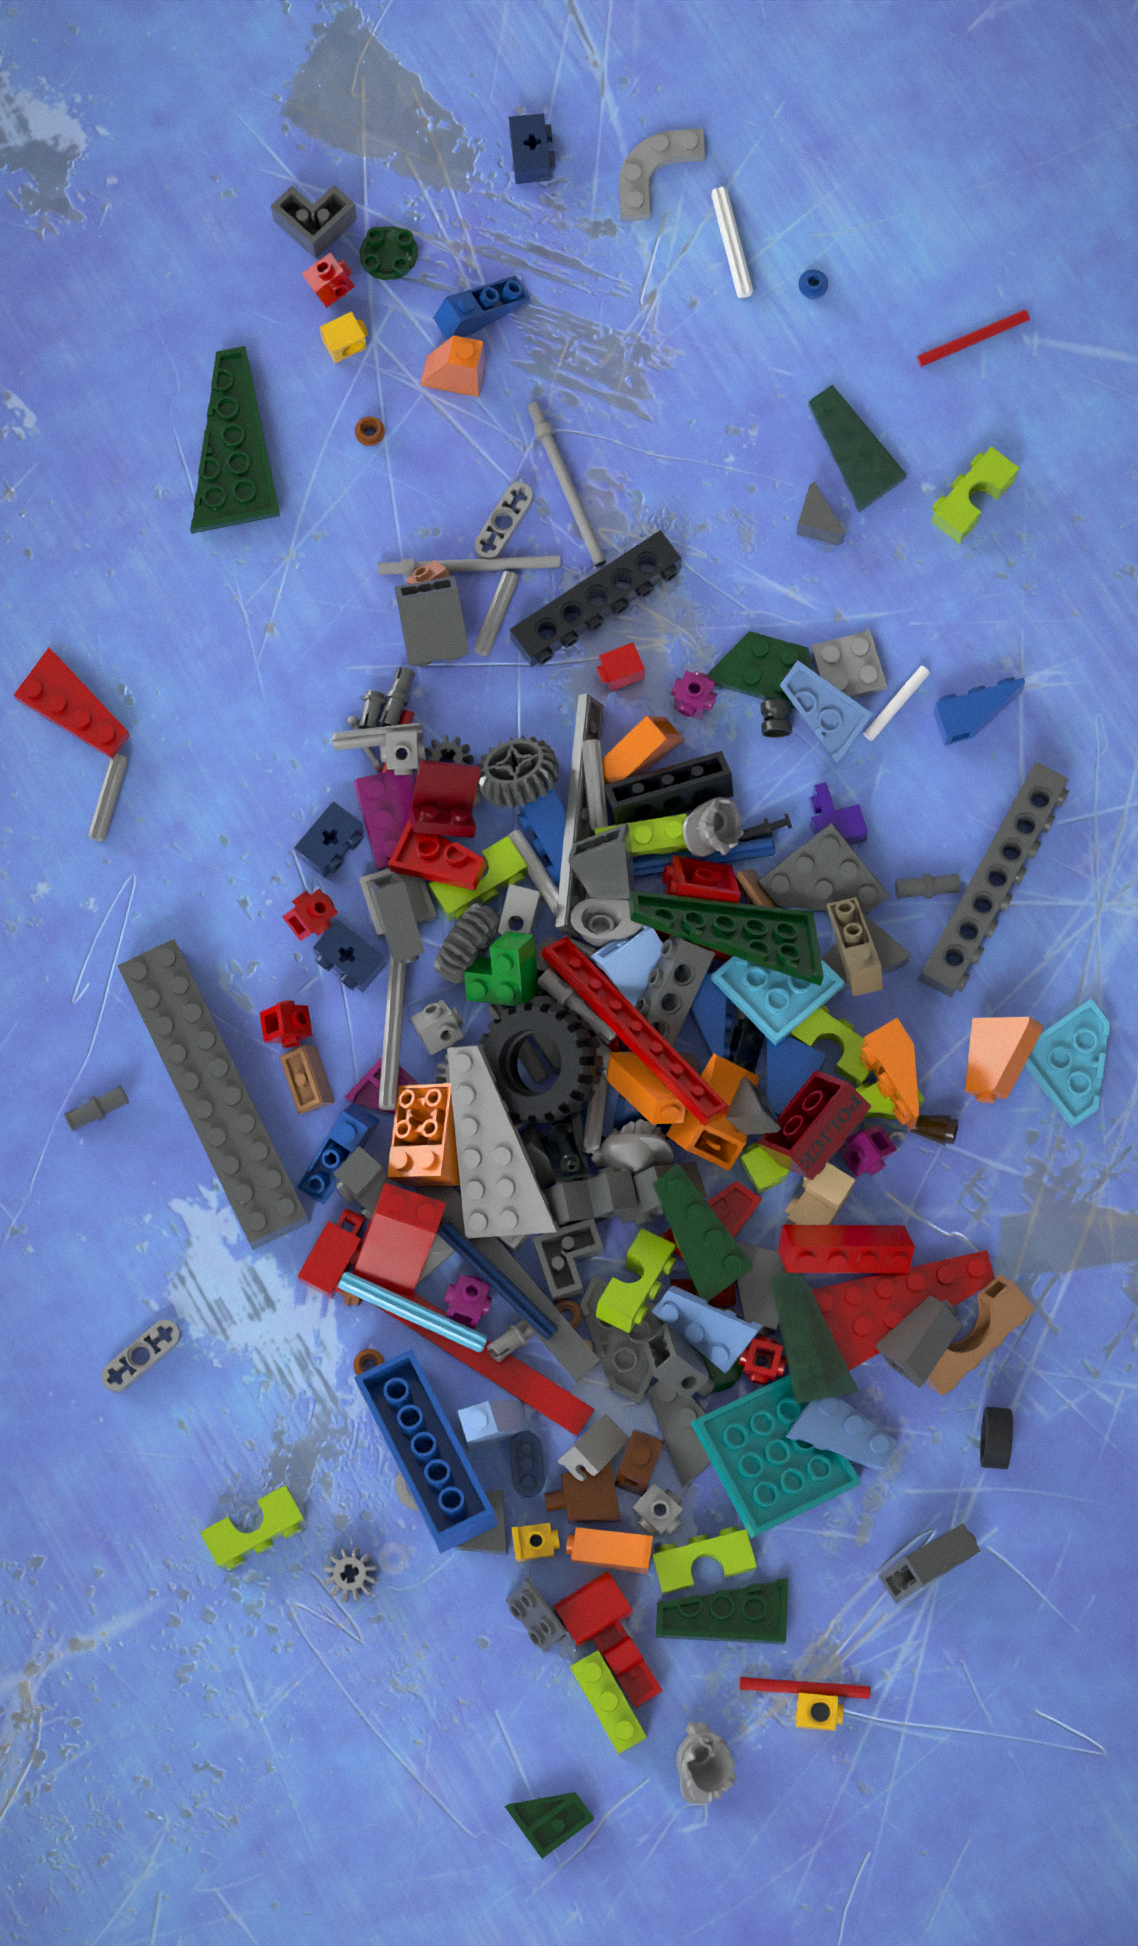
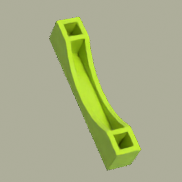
(766, 1173)

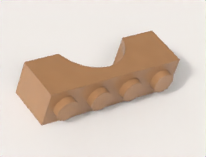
(1000, 1311)

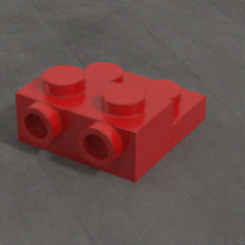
(701, 879)

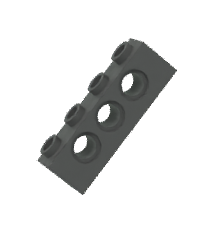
(680, 987)

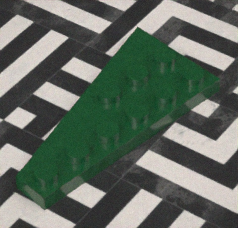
(234, 460)
(759, 934)

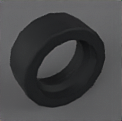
(996, 1438)

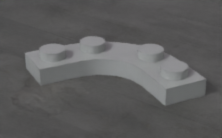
(648, 158)

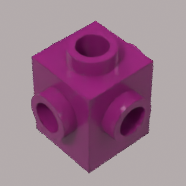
(692, 704)
(867, 1151)
(467, 1300)

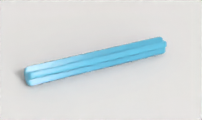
(412, 1312)

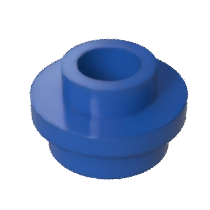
(809, 291)

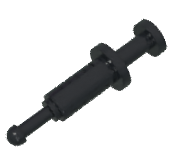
(764, 829)

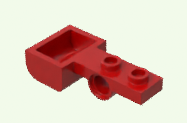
(596, 1615)

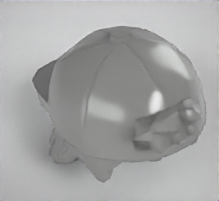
(712, 827)
(634, 1148)
(704, 1765)

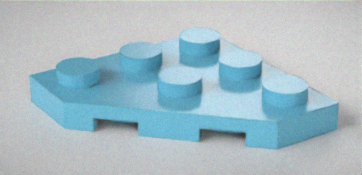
(774, 999)
(1071, 1062)

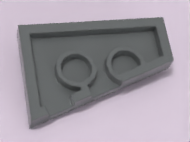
(675, 1419)

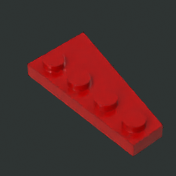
(64, 700)

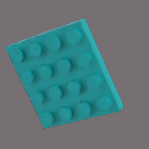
(761, 1467)

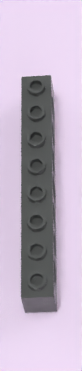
(1039, 783)

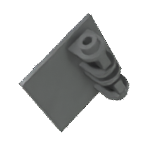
(536, 1616)

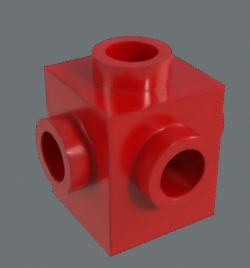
(329, 279)
(310, 914)
(286, 1024)
(763, 1348)

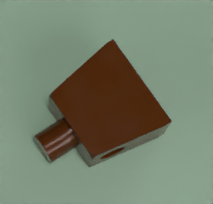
(639, 1462)
(586, 1500)

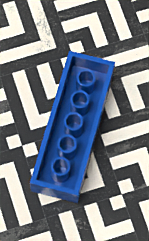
(426, 1451)

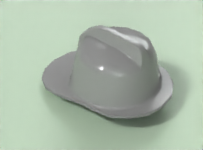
(603, 920)

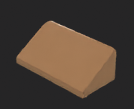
(753, 890)
(307, 1079)

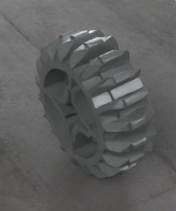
(517, 772)
(467, 942)

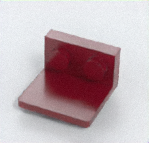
(444, 799)

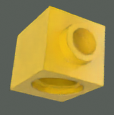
(344, 336)
(803, 1712)

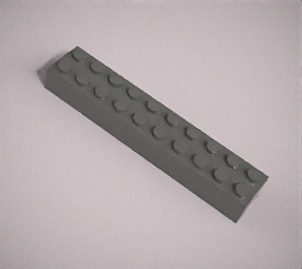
(213, 1094)

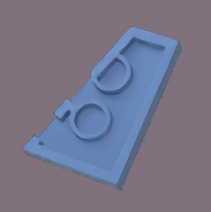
(826, 709)
(711, 1331)
(843, 1430)

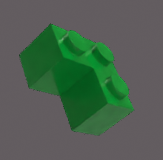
(506, 976)

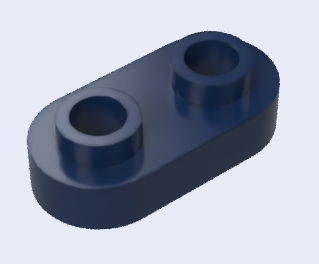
(527, 1465)

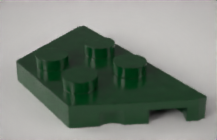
(759, 666)

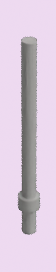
(544, 433)
(408, 566)

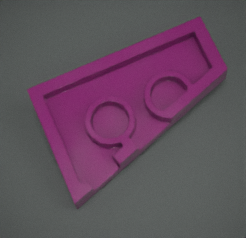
(384, 810)

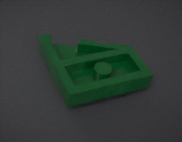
(550, 1820)

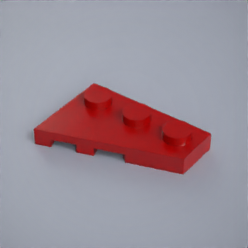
(436, 860)
(732, 1207)

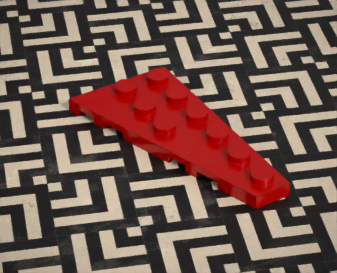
(872, 1306)

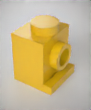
(525, 1551)

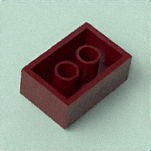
(815, 1124)

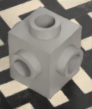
(404, 739)
(438, 1026)
(654, 1499)

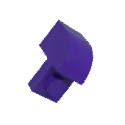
(847, 820)

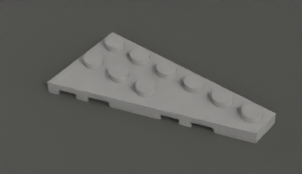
(494, 1167)

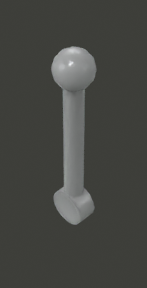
(353, 721)

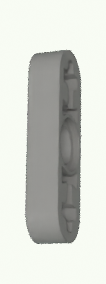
(507, 500)
(164, 1346)

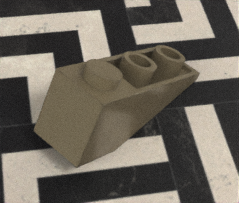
(855, 947)

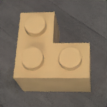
(821, 1198)

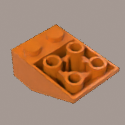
(892, 1059)
(424, 1137)
(720, 1140)

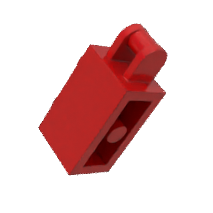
(333, 1255)

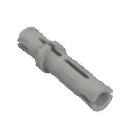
(568, 997)

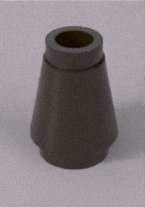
(937, 1128)

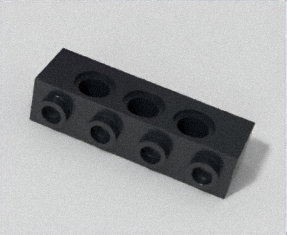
(669, 789)

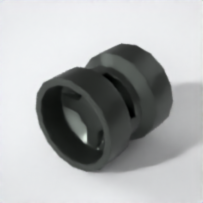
(776, 718)

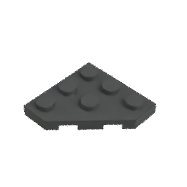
(823, 873)
(620, 1352)

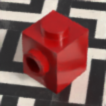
(620, 667)

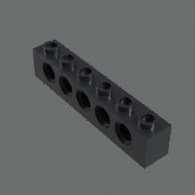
(653, 550)

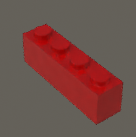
(845, 1249)

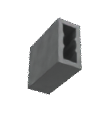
(432, 621)

